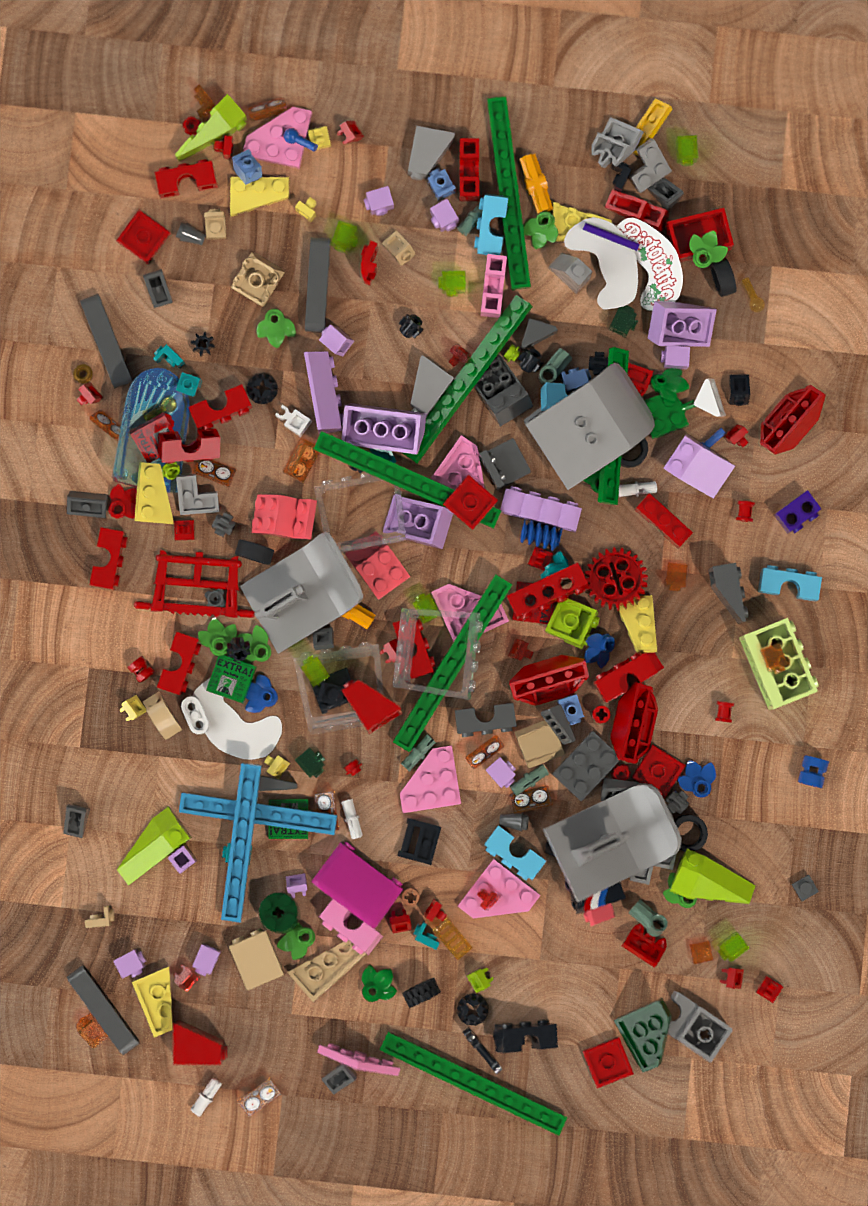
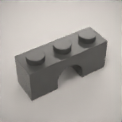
(503, 719)

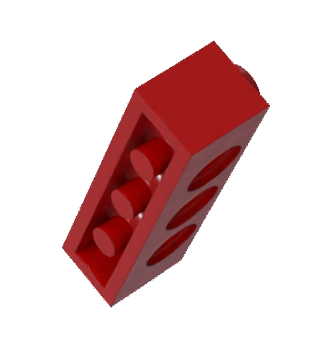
(518, 599)

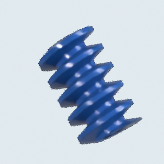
(540, 535)

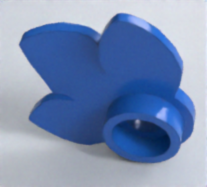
(599, 648)
(257, 693)
(697, 775)

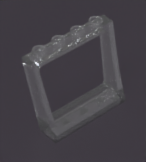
(367, 542)
(406, 645)
(342, 720)

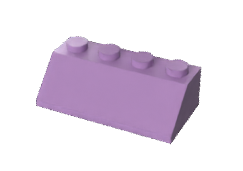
(323, 391)
(383, 428)

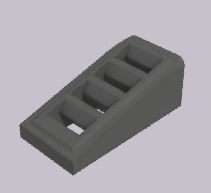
(559, 724)
(272, 784)
(613, 787)

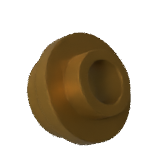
(83, 367)

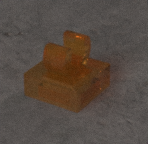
(701, 952)

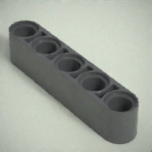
(317, 284)
(106, 341)
(103, 1010)

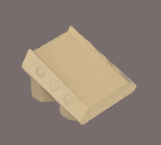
(257, 279)
(538, 744)

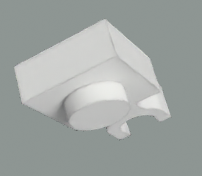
(294, 422)

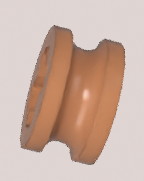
(406, 901)

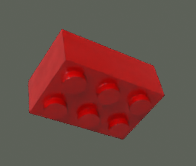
(682, 229)

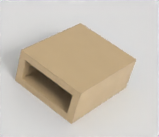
(256, 959)

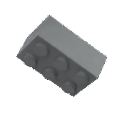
(586, 766)

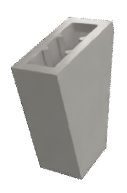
(428, 150)
(571, 271)
(429, 386)

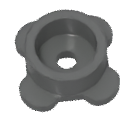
(220, 600)

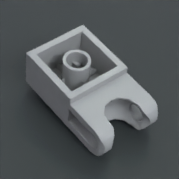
(693, 1020)

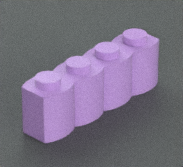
(541, 510)

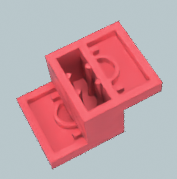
(284, 516)
(378, 568)

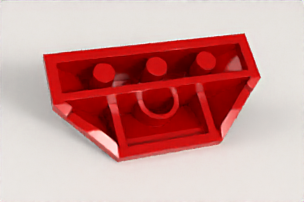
(791, 419)
(549, 679)
(634, 723)

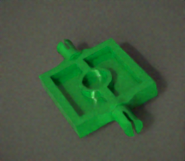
(667, 415)

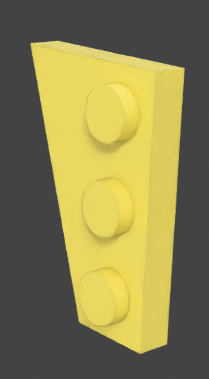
(257, 193)
(567, 218)
(151, 496)
(640, 624)
(156, 1000)

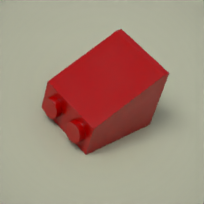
(370, 706)
(196, 1046)

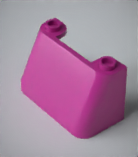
(357, 885)

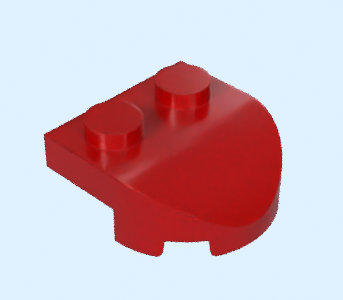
(368, 268)

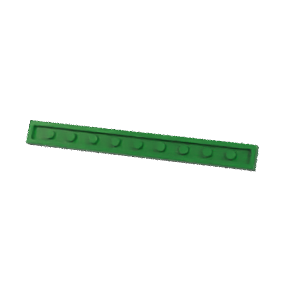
(508, 186)
(471, 373)
(391, 473)
(450, 666)
(473, 1083)

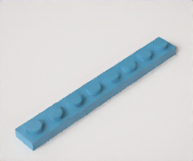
(265, 814)
(241, 842)

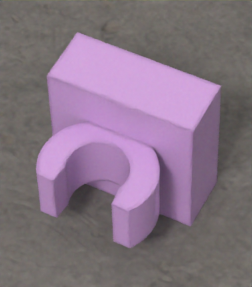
(296, 883)

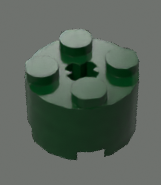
(272, 922)

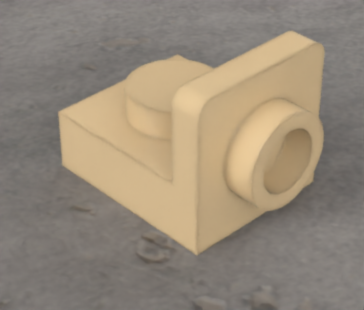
(215, 224)
(399, 248)
(98, 921)

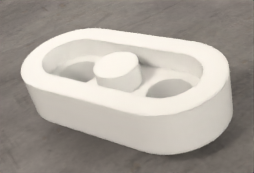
(195, 715)

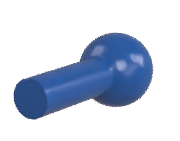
(292, 136)
(714, 438)

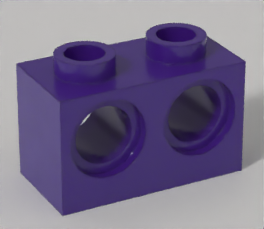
(795, 509)

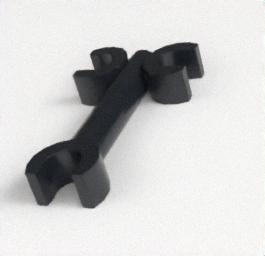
(469, 1035)

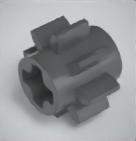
(223, 524)
(677, 801)

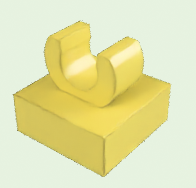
(320, 137)
(306, 209)
(133, 707)
(277, 766)

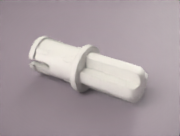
(637, 489)
(352, 819)
(206, 1097)

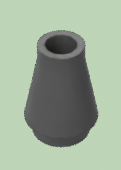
(189, 234)
(515, 821)

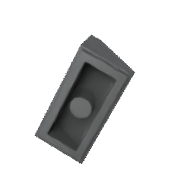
(87, 504)

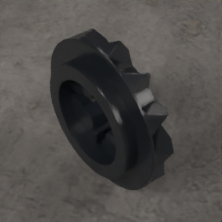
(268, 395)
(482, 1010)

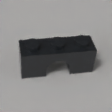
(509, 1037)

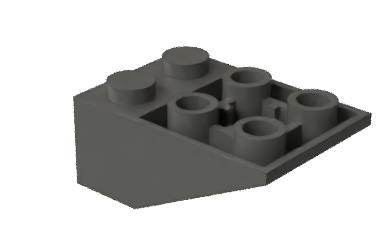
(502, 392)
(726, 586)

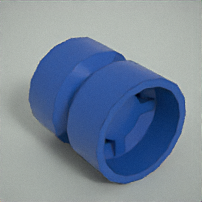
(811, 778)

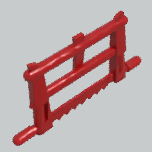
(159, 605)

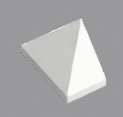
(709, 399)

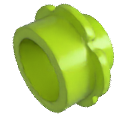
(512, 353)
(171, 470)

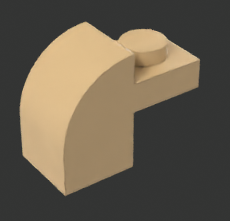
(161, 715)

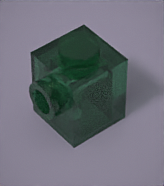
(623, 321)
(311, 763)

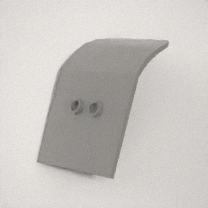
(592, 425)
(303, 592)
(614, 840)

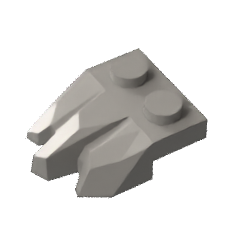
(616, 142)

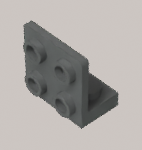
(504, 463)

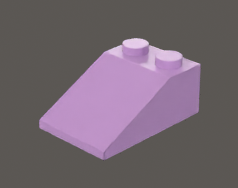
(681, 324)
(699, 466)
(423, 522)

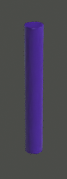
(610, 236)

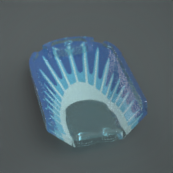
(142, 397)

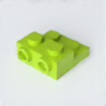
(573, 622)

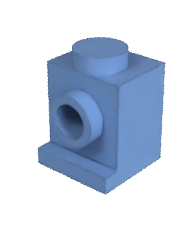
(247, 167)
(444, 190)
(575, 379)
(572, 701)

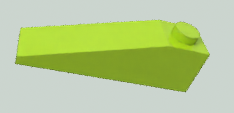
(224, 120)
(157, 841)
(708, 880)

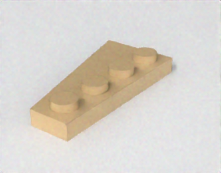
(325, 970)

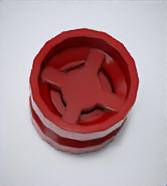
(137, 666)

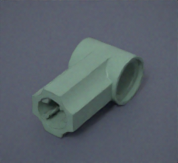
(555, 366)
(647, 916)

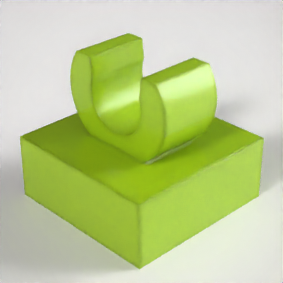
(478, 980)

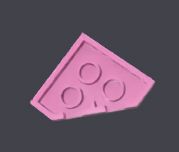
(269, 143)
(459, 462)
(456, 599)
(433, 783)
(515, 893)
(358, 1060)

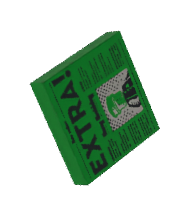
(231, 678)
(285, 833)

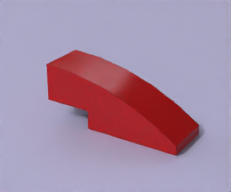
(633, 207)

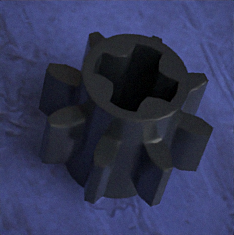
(411, 326)
(203, 338)
(530, 360)
(598, 363)
(238, 648)

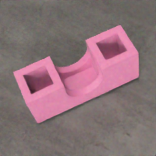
(493, 286)
(363, 938)

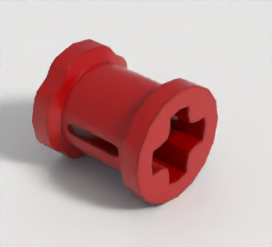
(745, 511)
(724, 711)
(604, 719)

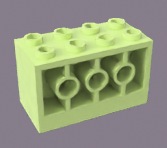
(774, 686)

